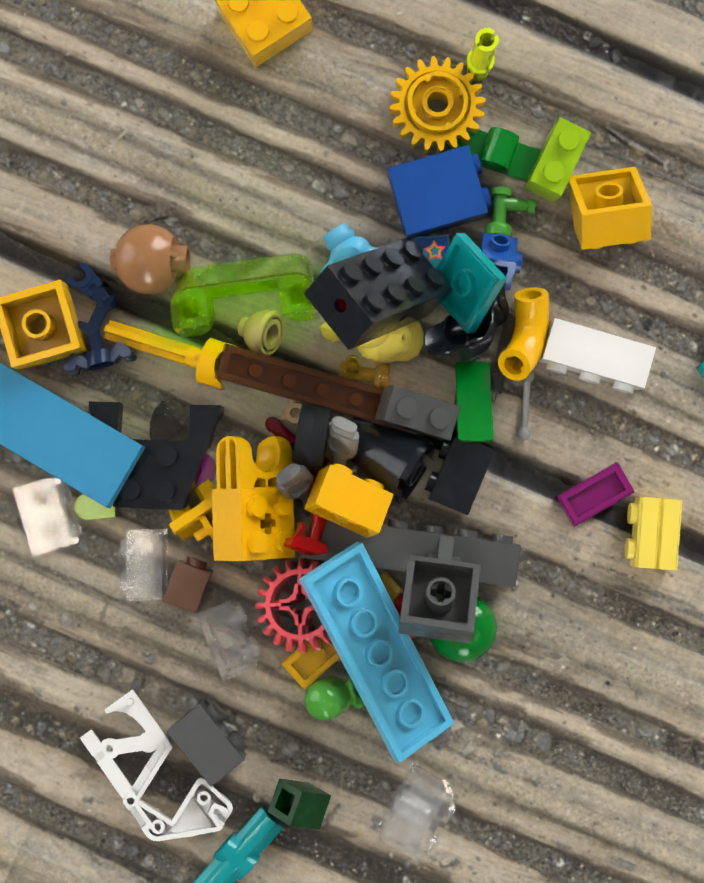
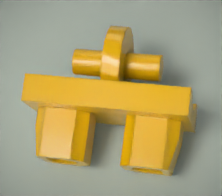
(197, 520)

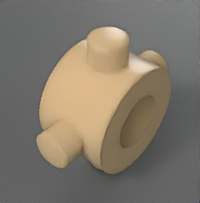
(292, 412)

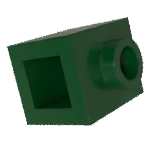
(299, 804)

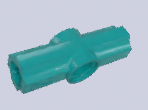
(241, 849)

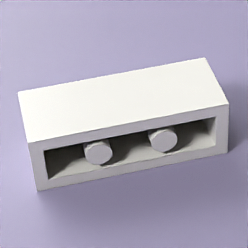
(597, 356)

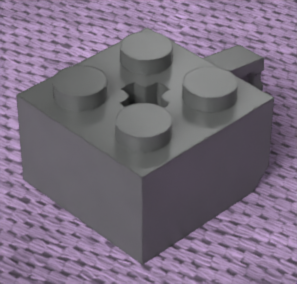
(446, 576)

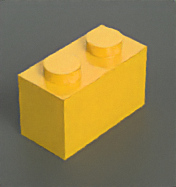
(349, 500)

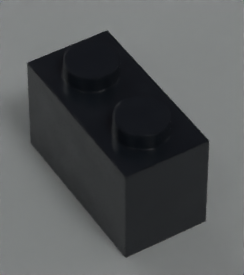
(459, 474)

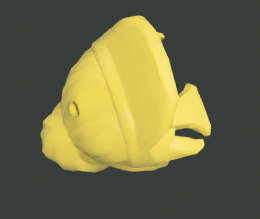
(395, 346)

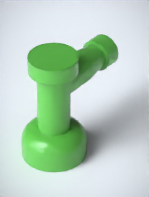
(501, 204)

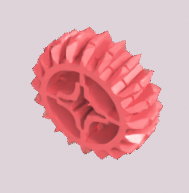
(273, 605)

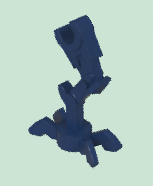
(99, 356)

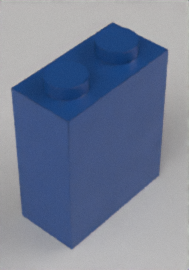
(439, 192)

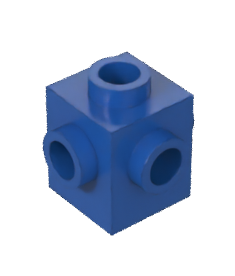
(503, 253)

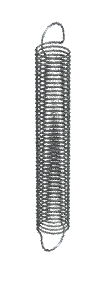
(502, 346)

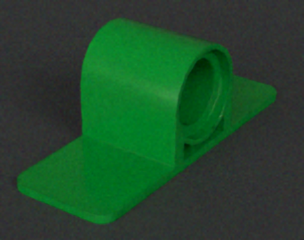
(502, 152)
(475, 402)

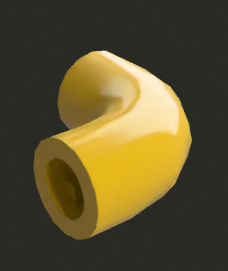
(528, 335)

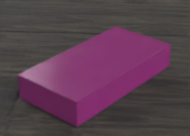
(595, 494)

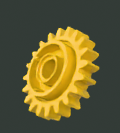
(440, 84)

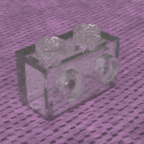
(47, 515)
(145, 564)
(228, 639)

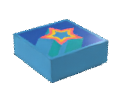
(433, 247)

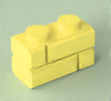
(654, 533)

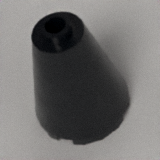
(391, 457)

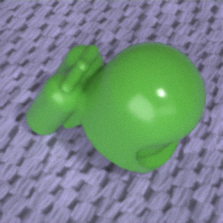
(331, 698)

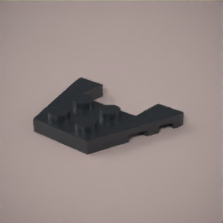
(166, 468)

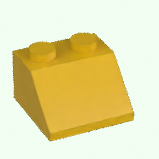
(610, 208)

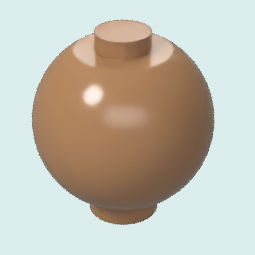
(149, 259)

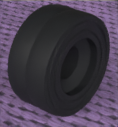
(312, 436)

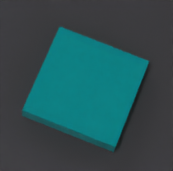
(473, 282)

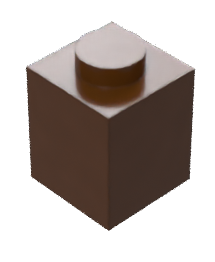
(188, 584)

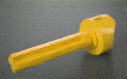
(205, 359)

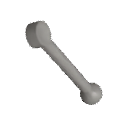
(523, 432)

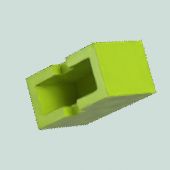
(557, 160)

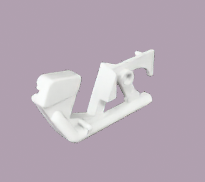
(204, 806)

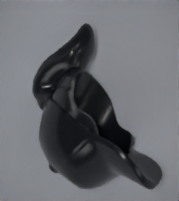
(451, 339)

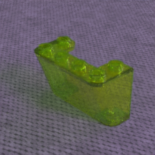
(194, 291)

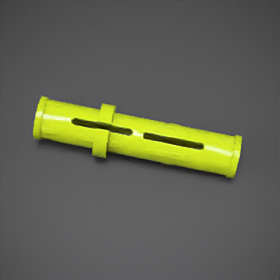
(481, 57)

